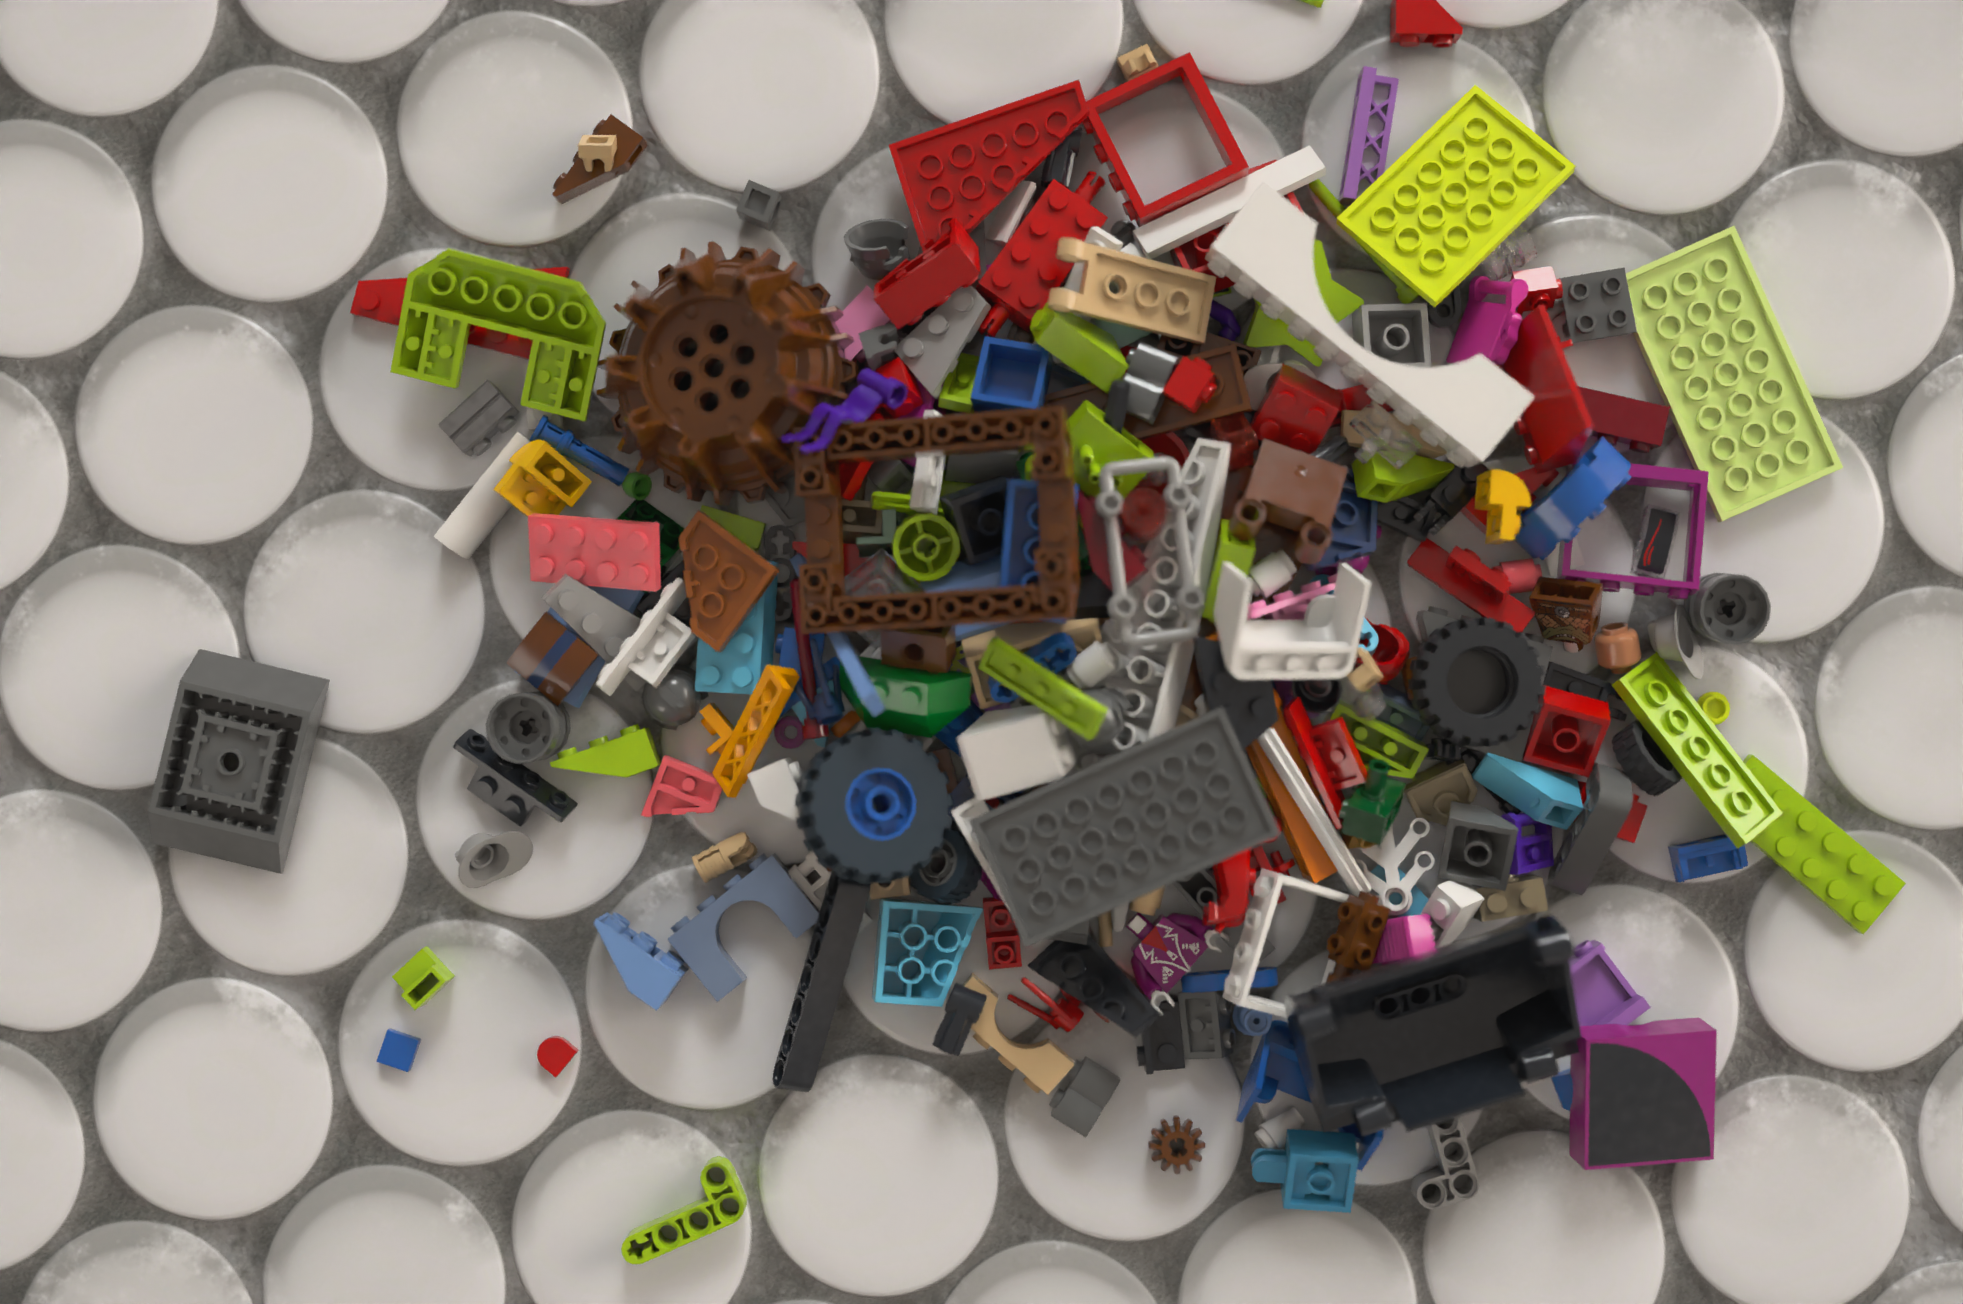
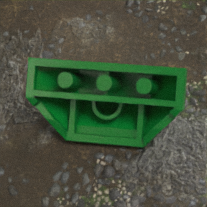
(912, 698)

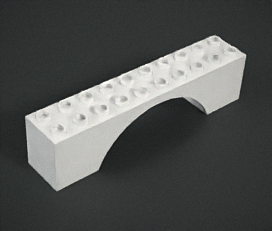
(1455, 405)

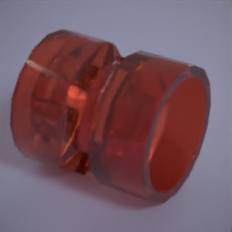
(1143, 514)

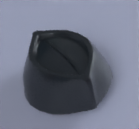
(1318, 694)

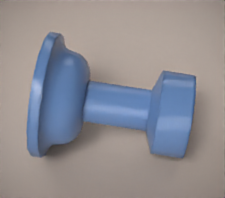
(1251, 1021)

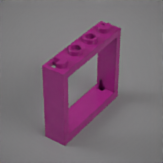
(1660, 477)

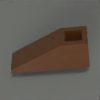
(579, 181)

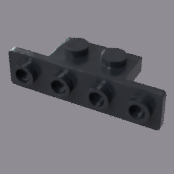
(510, 786)

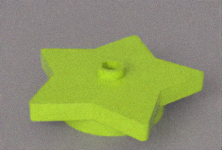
(1338, 300)

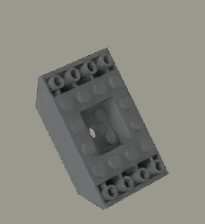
(271, 725)

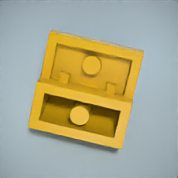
(541, 480)
(1502, 496)

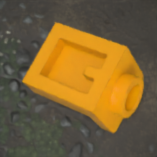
(716, 722)

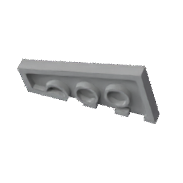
(594, 619)

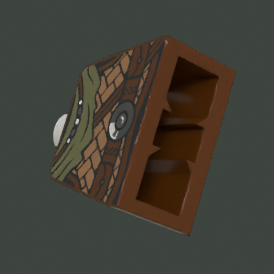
(1567, 610)

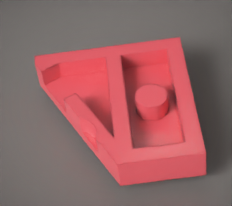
(681, 790)

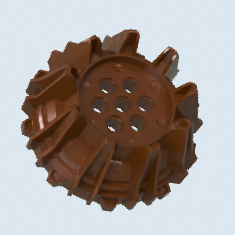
(793, 371)

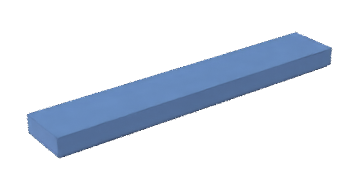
(850, 660)

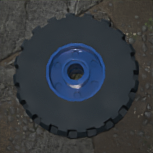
(840, 815)

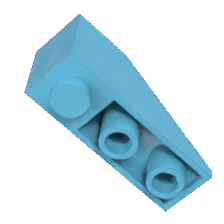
(1535, 791)

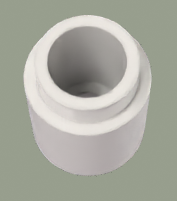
(1271, 573)
(1093, 665)

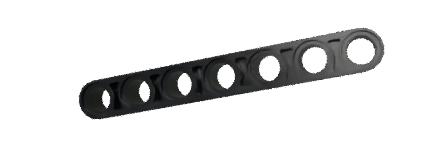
(820, 984)

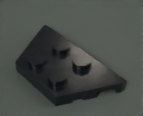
(1247, 703)

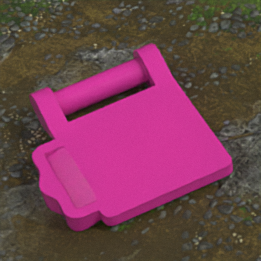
(1488, 326)

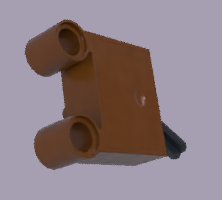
(1295, 493)

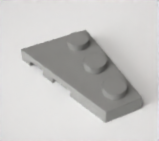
(938, 341)

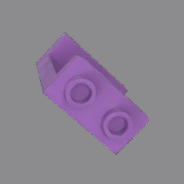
(1601, 989)

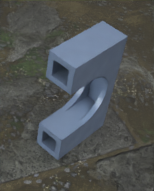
(699, 938)

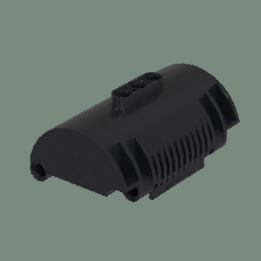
(1438, 1029)

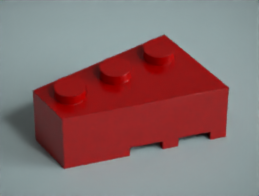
(929, 277)

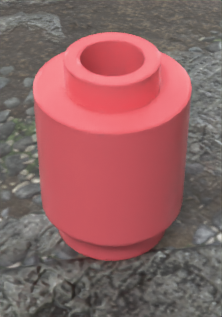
(1521, 573)

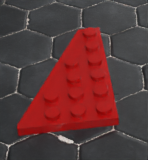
(981, 159)

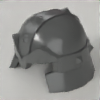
(877, 246)
(674, 698)
(1112, 724)

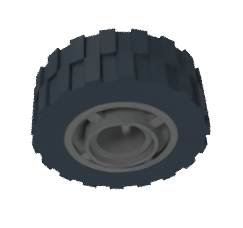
(950, 873)

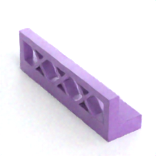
(1358, 132)

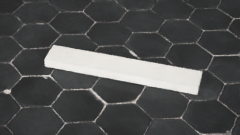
(1223, 204)

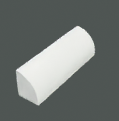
(480, 507)

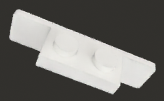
(654, 644)

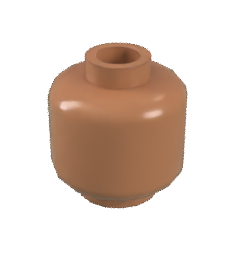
(1617, 647)

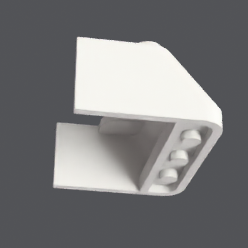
(1309, 648)

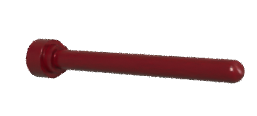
(811, 728)

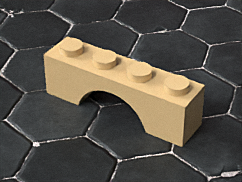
(1040, 1062)

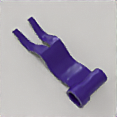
(858, 407)

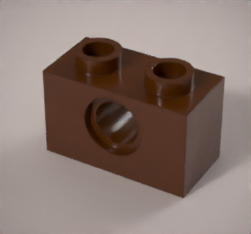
(933, 654)

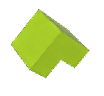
(422, 977)

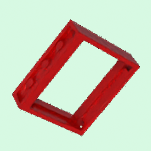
(1209, 112)

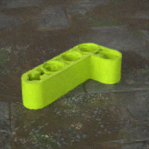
(682, 1218)

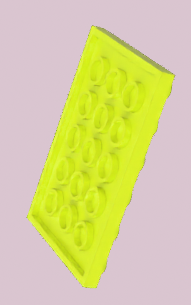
(1455, 195)

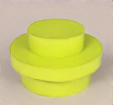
(1715, 706)

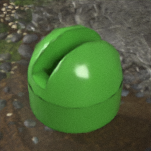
(637, 485)

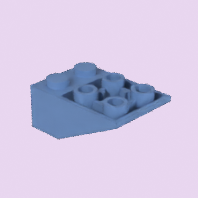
(642, 965)

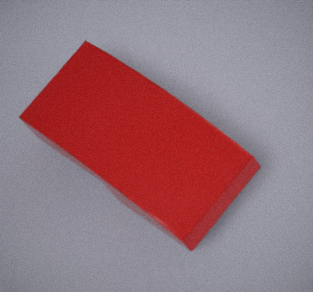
(1001, 935)

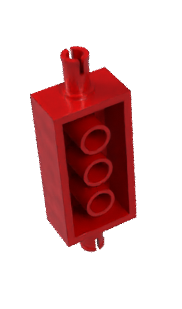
(1028, 266)

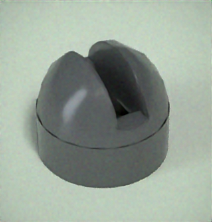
(1120, 225)

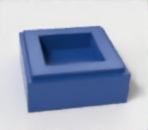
(398, 1050)

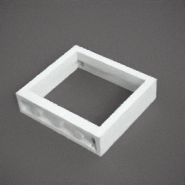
(1254, 934)

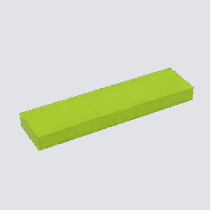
(1043, 688)

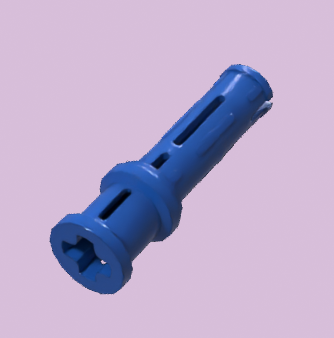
(569, 446)

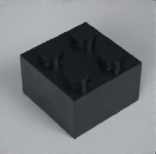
(977, 518)

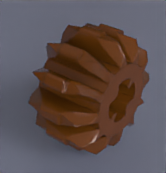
(1177, 1157)

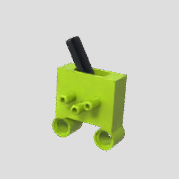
(1101, 439)

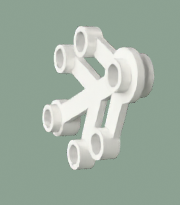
(1390, 860)

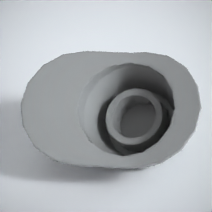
(1675, 641)
(490, 857)

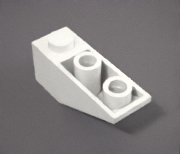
(1451, 910)

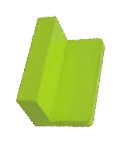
(743, 528)

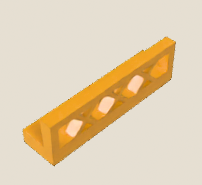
(754, 727)

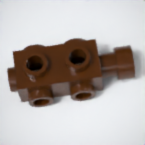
(1357, 934)

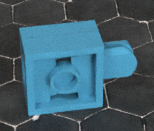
(1301, 1181)

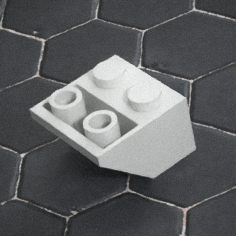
(777, 786)

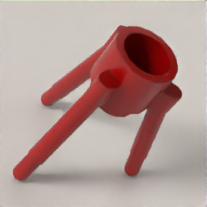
(1064, 1013)

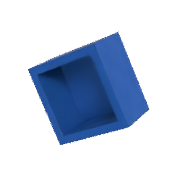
(1011, 376)

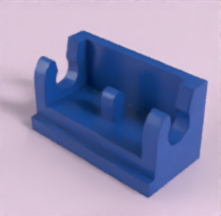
(1706, 857)

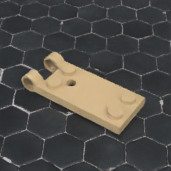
(1149, 296)

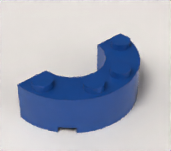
(1573, 500)

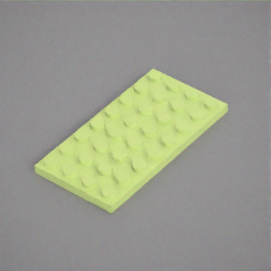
(1728, 375)

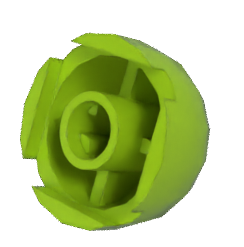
(925, 546)

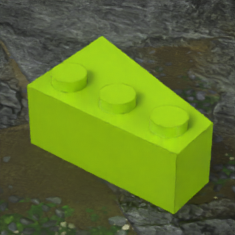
(1382, 741)

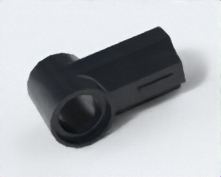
(1061, 160)
(961, 1012)

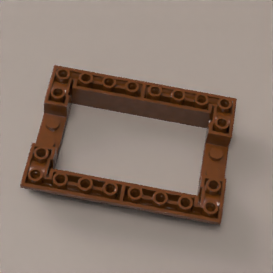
(818, 482)

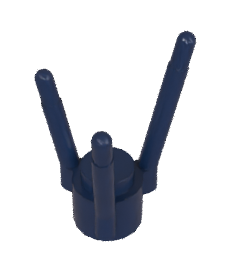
(827, 706)

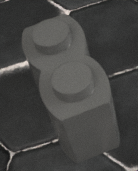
(1148, 375)
(1084, 1095)

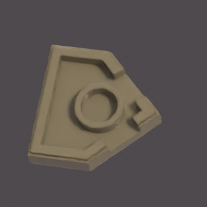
(1436, 788)

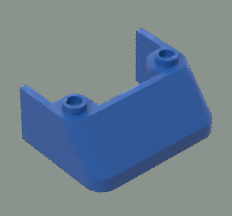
(1276, 1069)

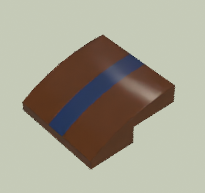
(552, 658)

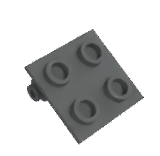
(1597, 305)

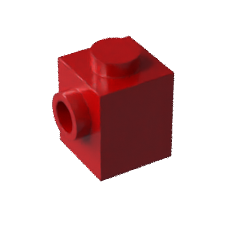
(1191, 384)

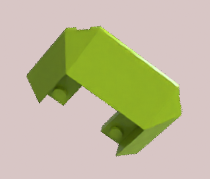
(480, 291)

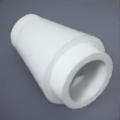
(1273, 1132)

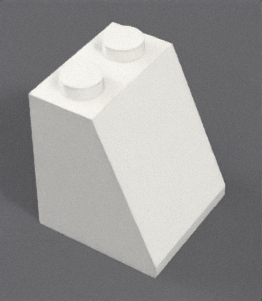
(1015, 751)

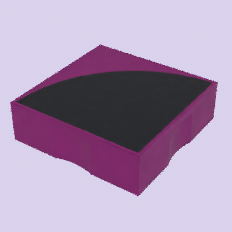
(1643, 1094)

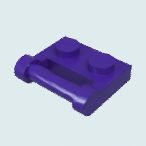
(1533, 850)

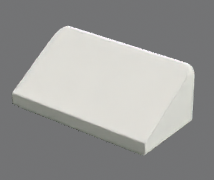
(1011, 213)

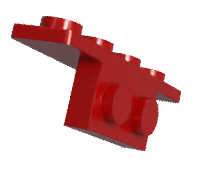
(1471, 583)
(1329, 755)

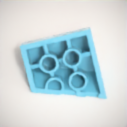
(919, 949)

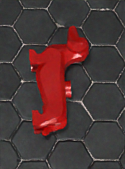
(1233, 883)

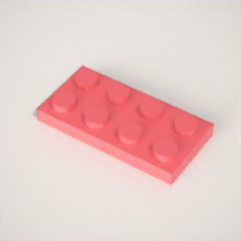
(595, 551)

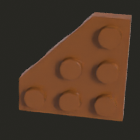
(721, 579)

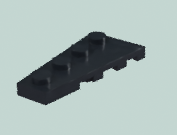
(1096, 982)

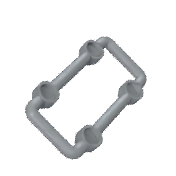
(1176, 498)

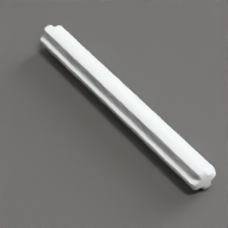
(1313, 812)

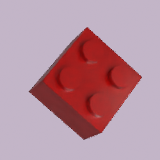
(1296, 410)
(1567, 732)

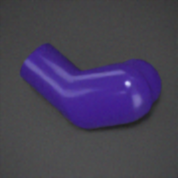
(1225, 316)

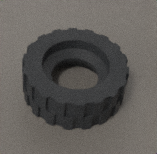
(1644, 760)

